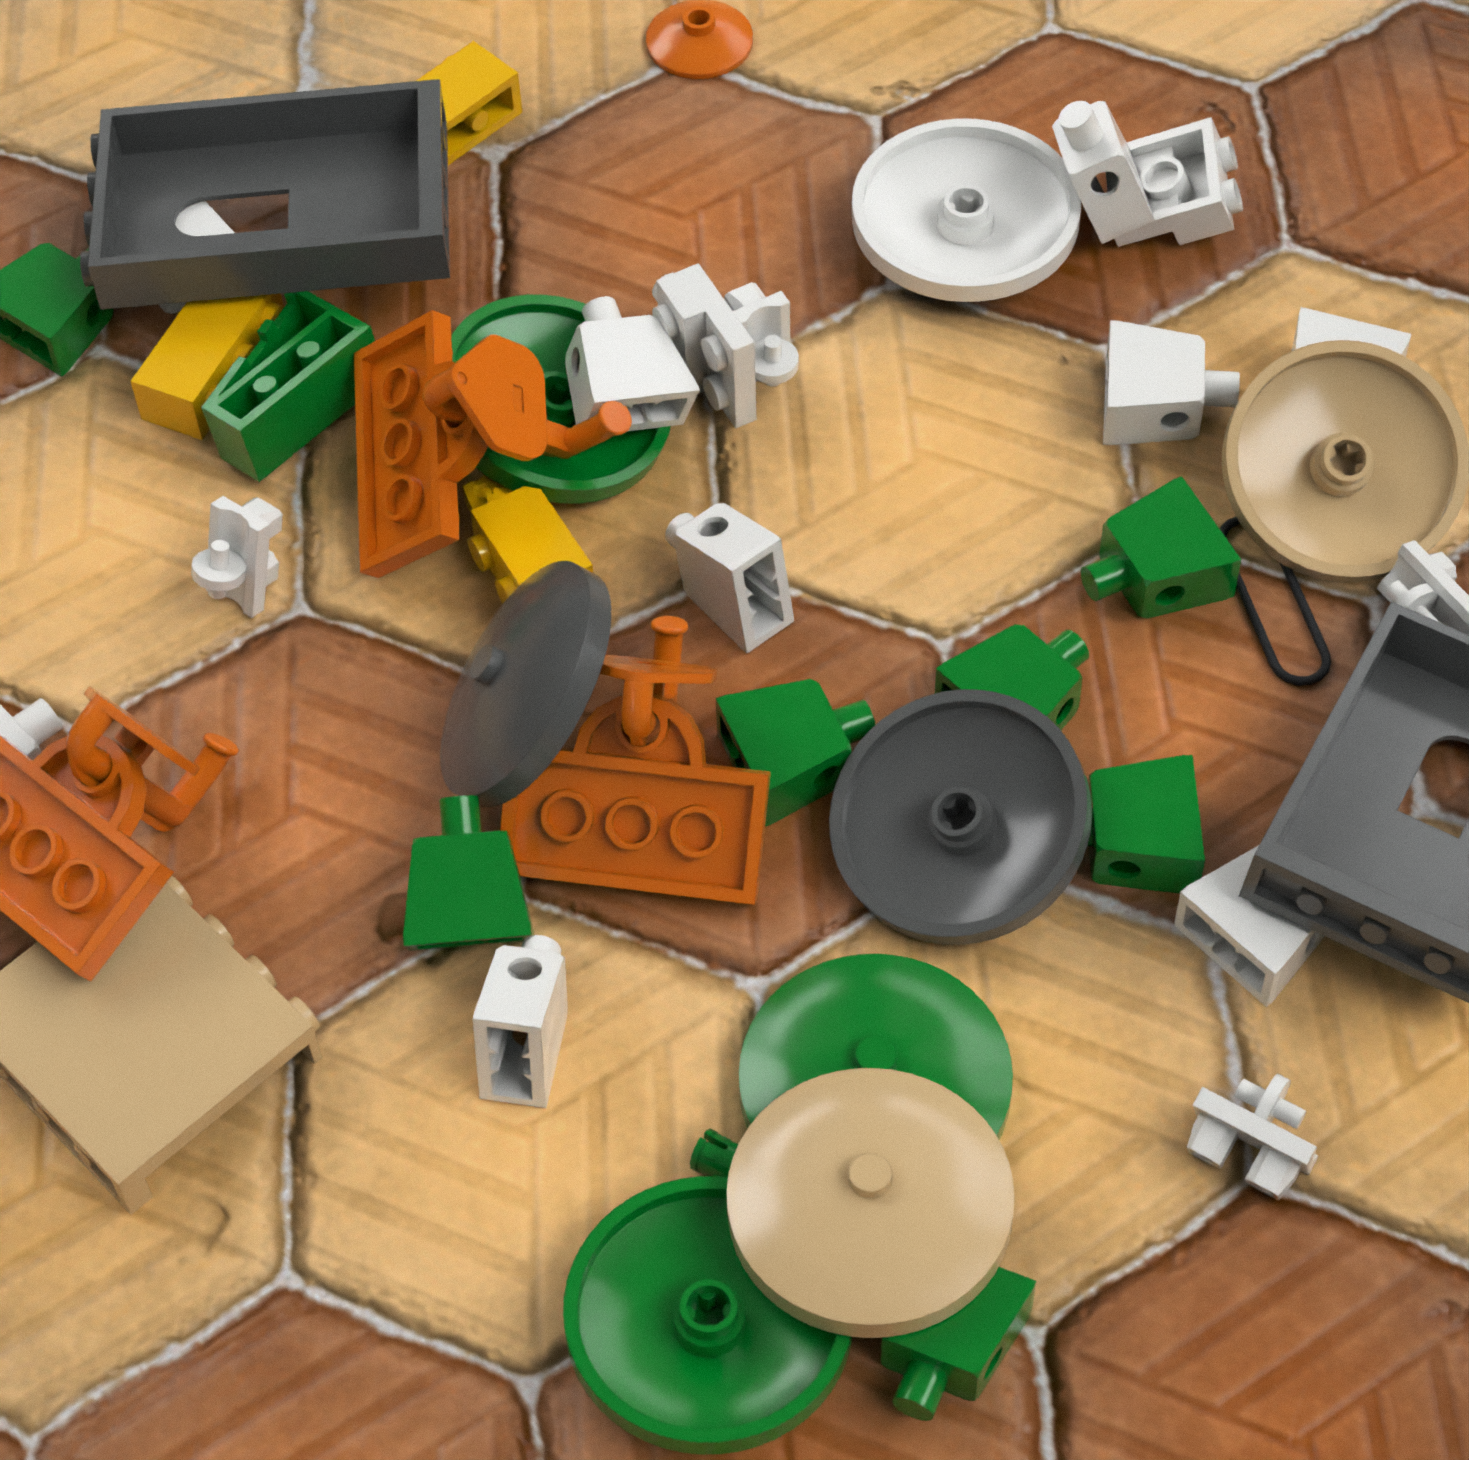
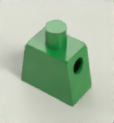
(49, 308)
(1163, 555)
(1023, 668)
(793, 737)
(1146, 825)
(464, 884)
(960, 1350)

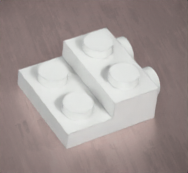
(1185, 183)
(709, 341)

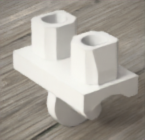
(769, 326)
(239, 553)
(1427, 586)
(1280, 1153)

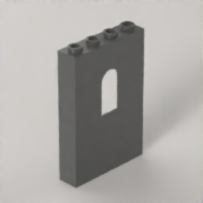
(358, 174)
(1339, 845)

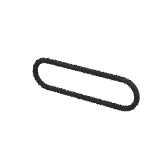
(1262, 636)

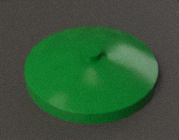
(546, 328)
(880, 1016)
(680, 1334)

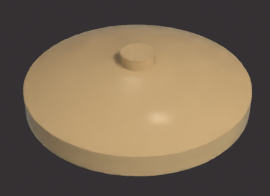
(1344, 460)
(870, 1202)

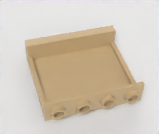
(147, 1046)

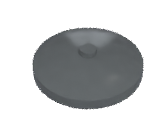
(526, 683)
(960, 817)

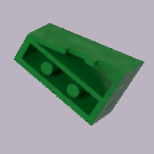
(287, 386)

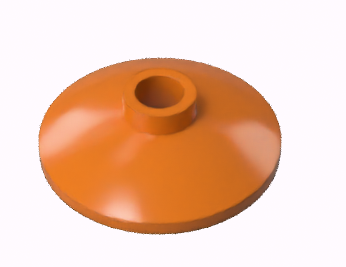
(699, 39)

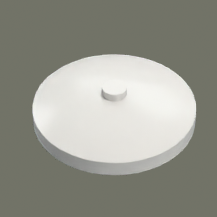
(965, 210)

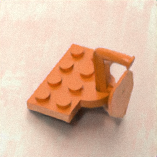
(430, 424)
(640, 809)
(69, 824)

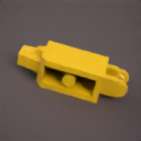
(516, 533)

